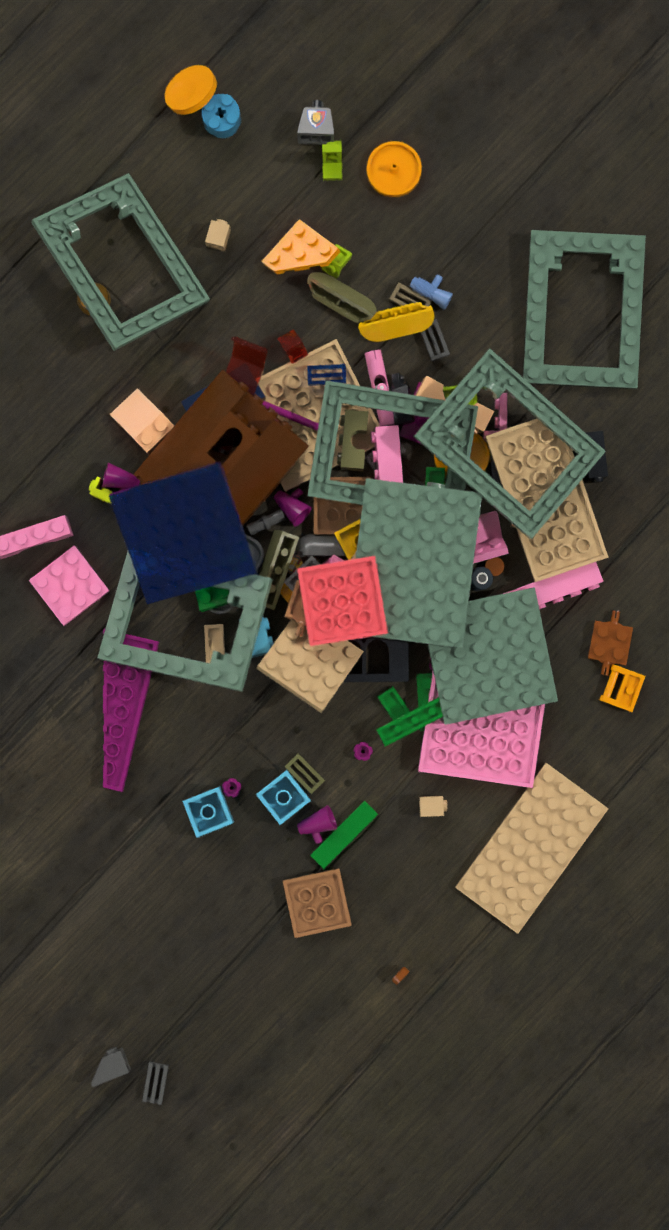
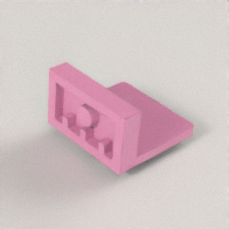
(489, 538)

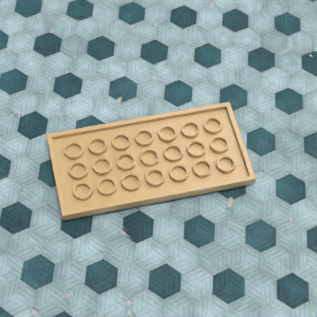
(527, 464)
(531, 848)

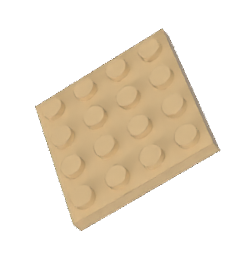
(308, 670)

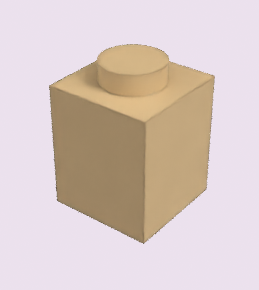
(218, 234)
(432, 806)

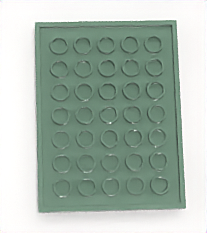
(422, 557)

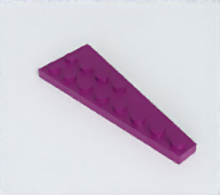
(123, 706)

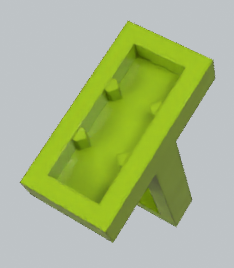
(332, 161)

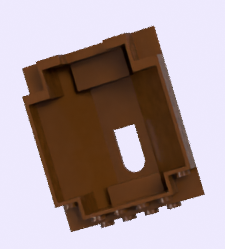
(256, 465)

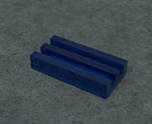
(326, 375)

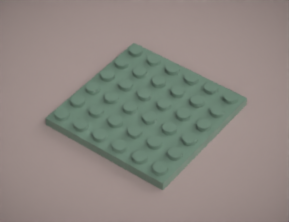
(501, 660)

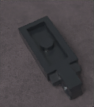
(401, 386)

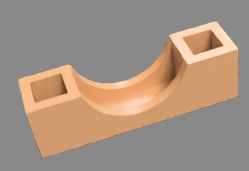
(433, 389)

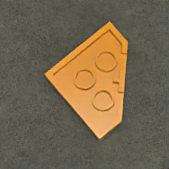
(300, 250)

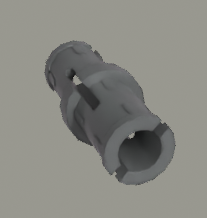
(266, 522)

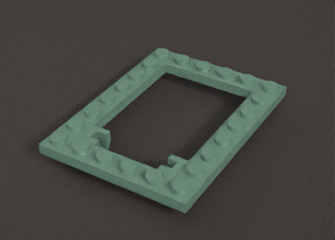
(126, 196)
(546, 255)
(497, 376)
(339, 393)
(224, 670)

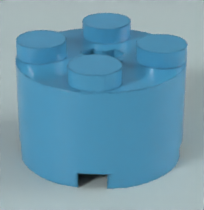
(224, 126)

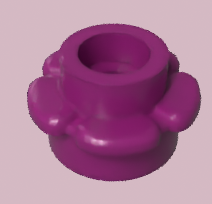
(362, 756)
(231, 782)

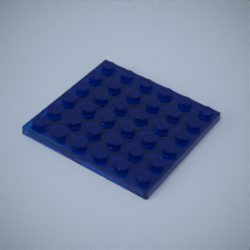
(183, 533)

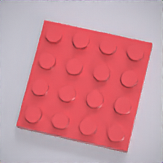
(342, 601)

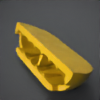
(397, 322)

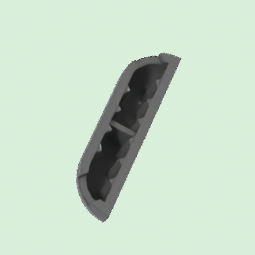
(318, 546)

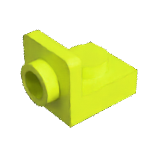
(99, 494)

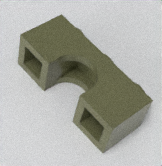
(353, 423)

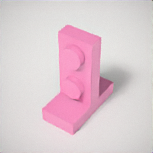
(501, 421)

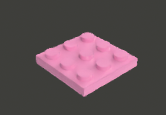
(69, 585)

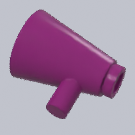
(118, 478)
(292, 507)
(318, 822)

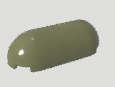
(340, 297)

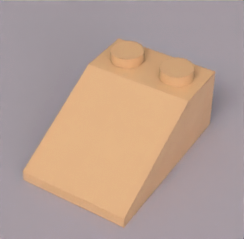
(142, 421)

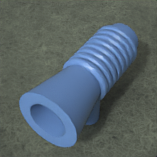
(431, 291)

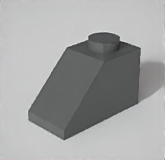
(111, 1066)

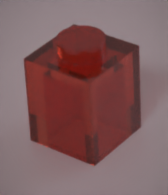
(292, 346)

